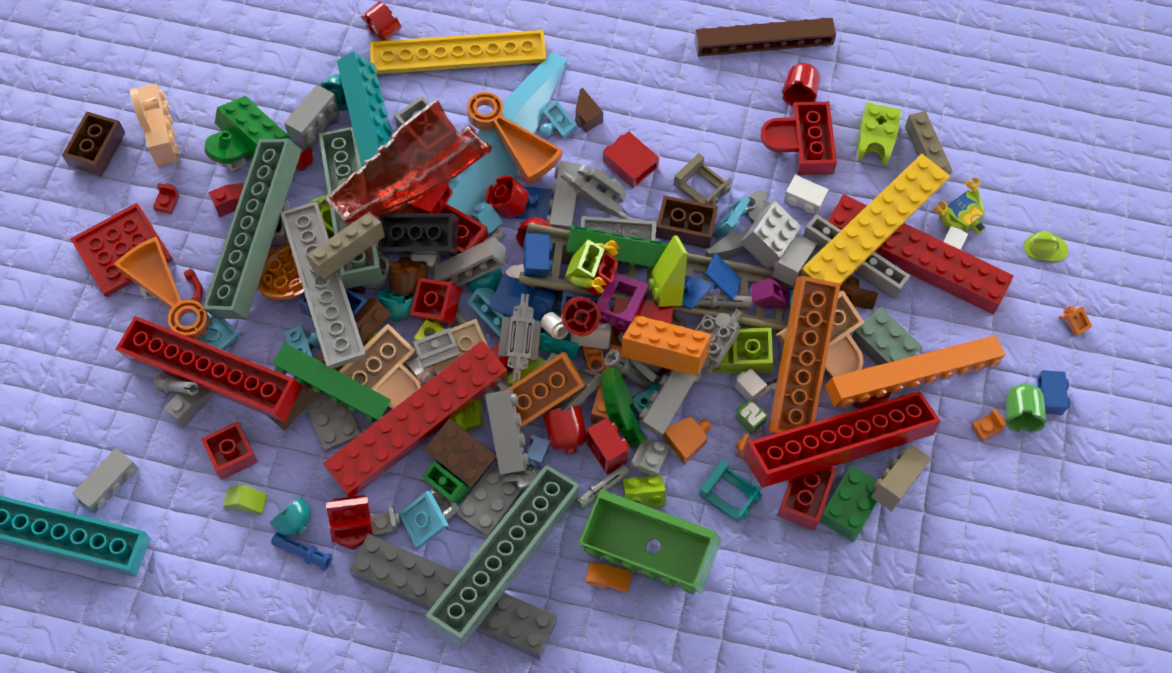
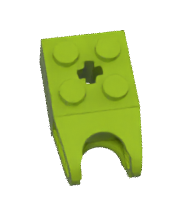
(878, 131)
(749, 351)

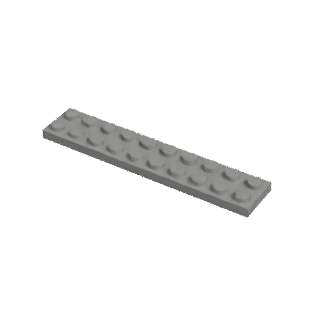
(326, 297)

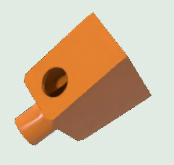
(687, 437)

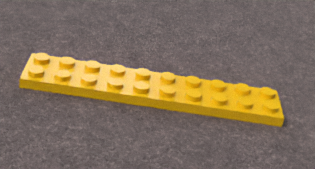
(458, 52)
(877, 222)

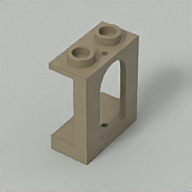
(695, 166)

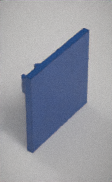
(537, 203)
(723, 277)
(694, 291)
(509, 295)

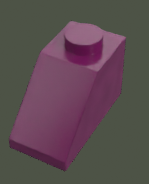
(770, 294)

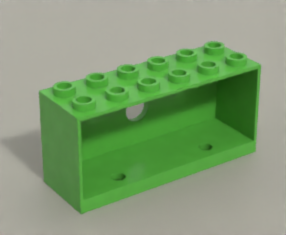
(622, 528)

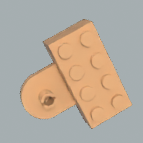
(156, 123)
(843, 352)
(385, 368)

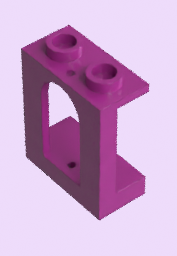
(639, 292)

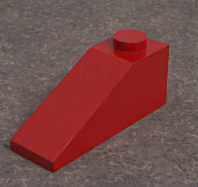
(226, 198)

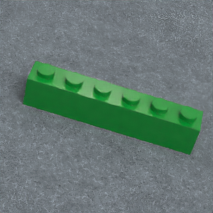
(631, 249)
(331, 382)

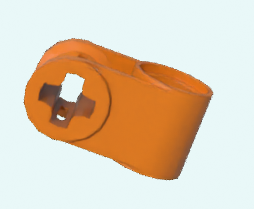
(593, 358)

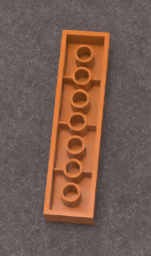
(804, 354)

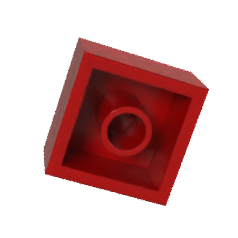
(435, 301)
(607, 445)
(229, 450)

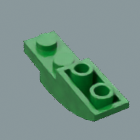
(617, 402)

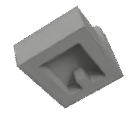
(385, 523)

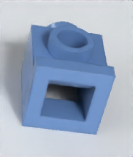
(537, 451)

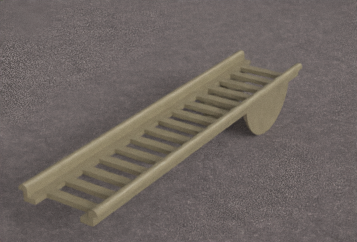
(694, 263)

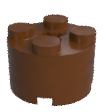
(405, 275)

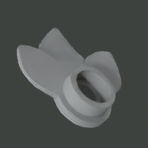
(758, 203)
(523, 478)

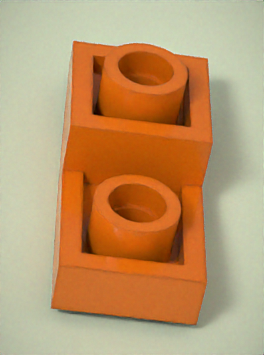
(608, 576)

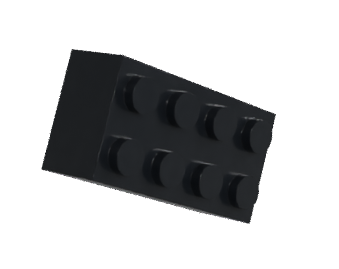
(419, 234)

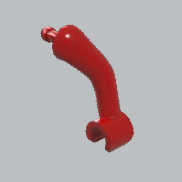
(198, 293)

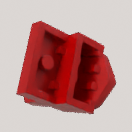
(349, 521)

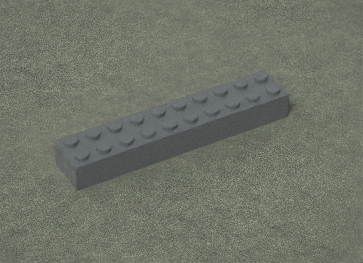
(424, 582)

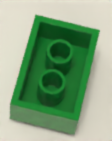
(850, 504)

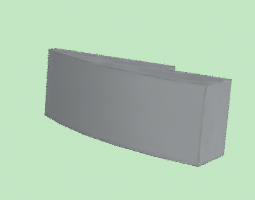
(728, 246)

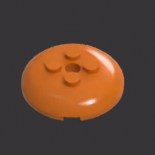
(280, 275)

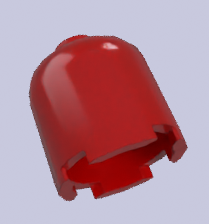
(801, 84)
(566, 429)

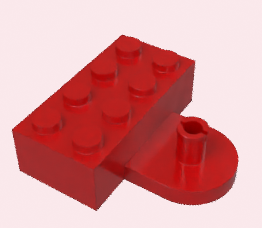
(805, 133)

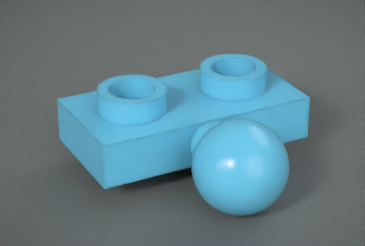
(559, 119)
(297, 338)

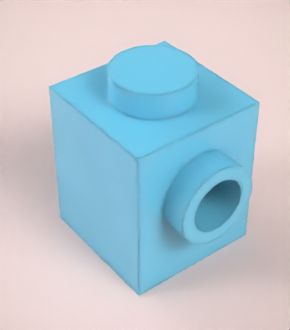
(486, 215)

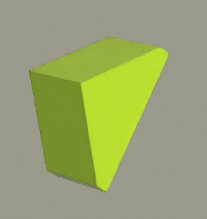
(245, 499)

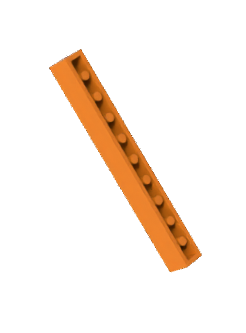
(914, 371)

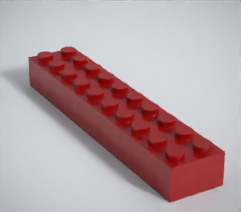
(935, 261)
(210, 368)
(415, 419)
(840, 439)

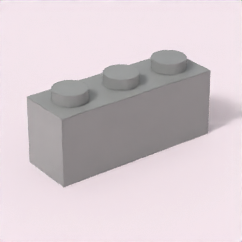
(794, 259)
(105, 480)

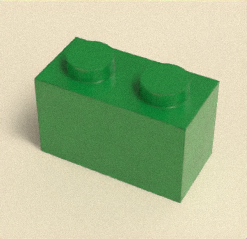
(446, 482)

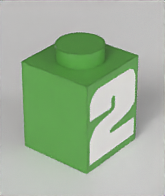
(751, 416)

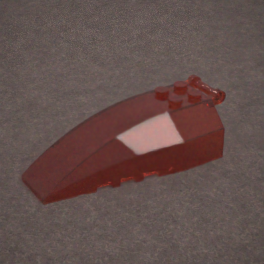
(410, 166)

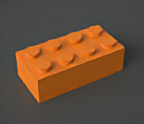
(666, 345)
(546, 388)

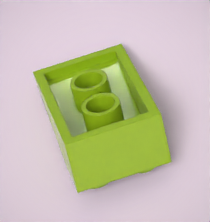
(669, 275)

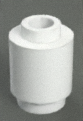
(553, 325)

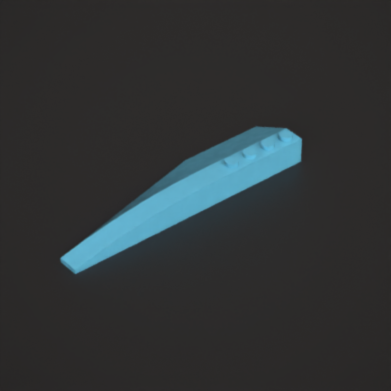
(523, 108)

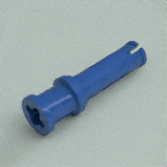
(309, 554)

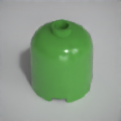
(1025, 408)

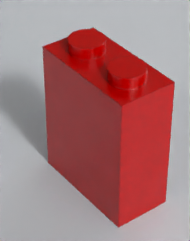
(630, 159)

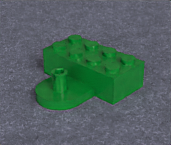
(241, 129)

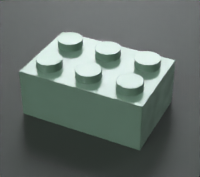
(885, 339)

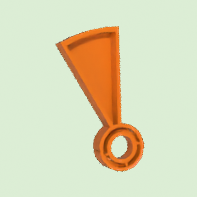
(528, 151)
(150, 271)

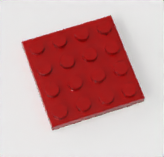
(109, 241)

